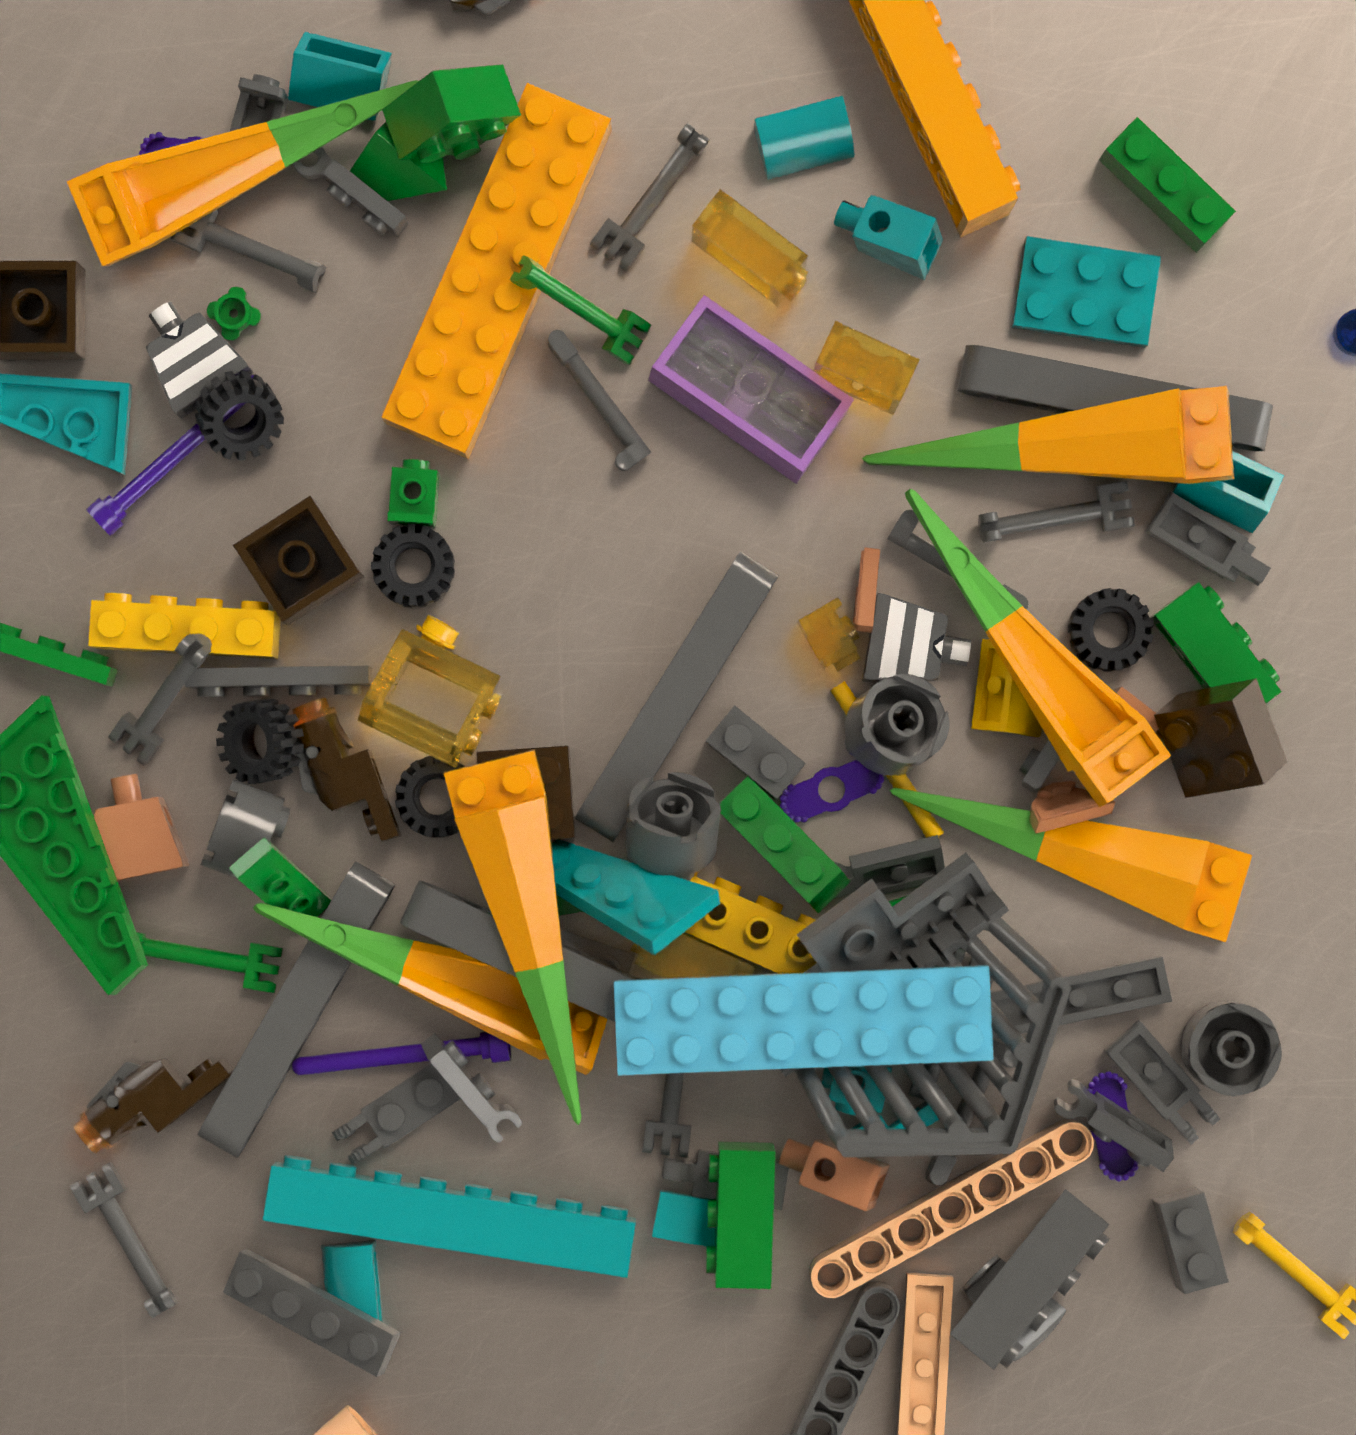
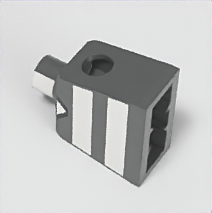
(189, 357)
(910, 642)

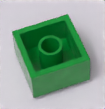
(451, 113)

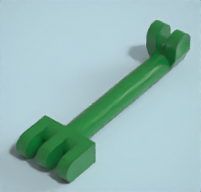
(618, 330)
(249, 965)

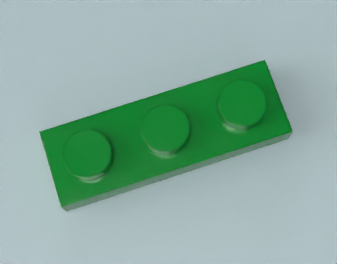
(51, 654)

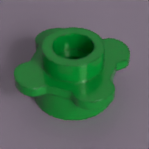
(221, 311)

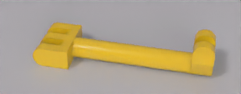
(1250, 1230)

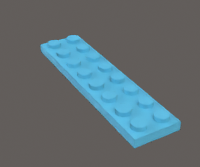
(803, 1020)

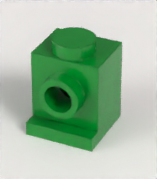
(419, 510)

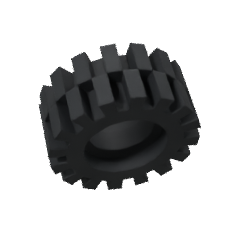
(230, 393)
(385, 565)
(1130, 610)
(240, 746)
(409, 802)

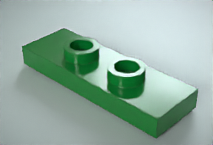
(279, 880)

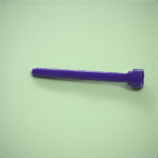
(111, 510)
(485, 1045)

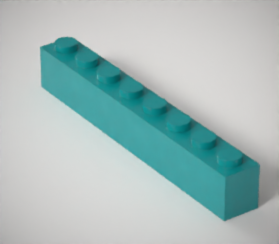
(450, 1218)

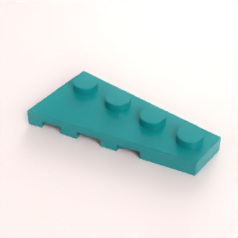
(628, 898)

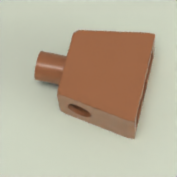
(138, 832)
(855, 1180)

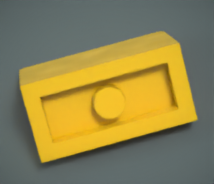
(998, 700)

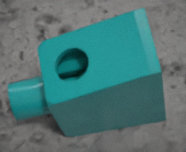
(906, 244)

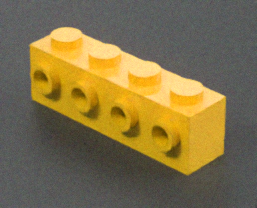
(164, 624)
(754, 929)

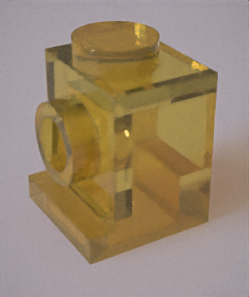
(830, 636)

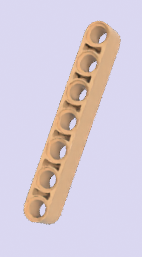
(927, 1208)

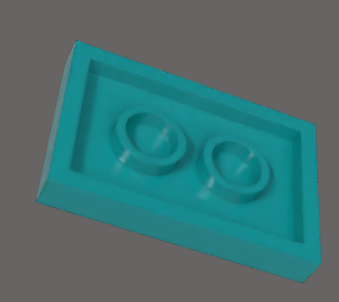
(1086, 292)

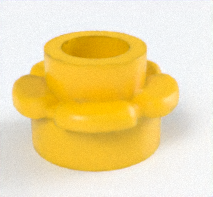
(438, 632)

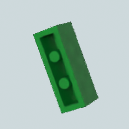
(1166, 184)
(1209, 644)
(783, 844)
(742, 1215)

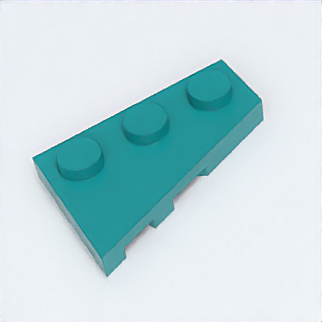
(71, 414)

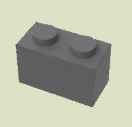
(755, 752)
(1190, 1240)

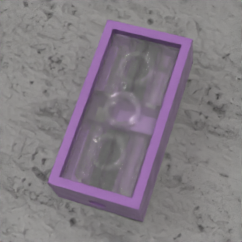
(750, 389)

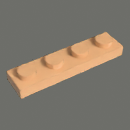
(925, 1354)

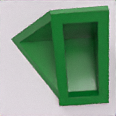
(395, 178)

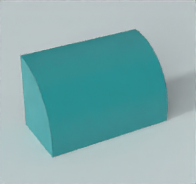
(335, 71)
(804, 137)
(1240, 500)
(353, 1275)

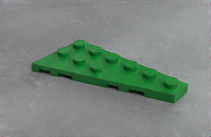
(58, 849)

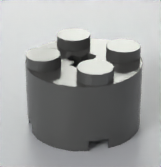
(902, 745)
(243, 824)
(672, 825)
(1256, 1038)

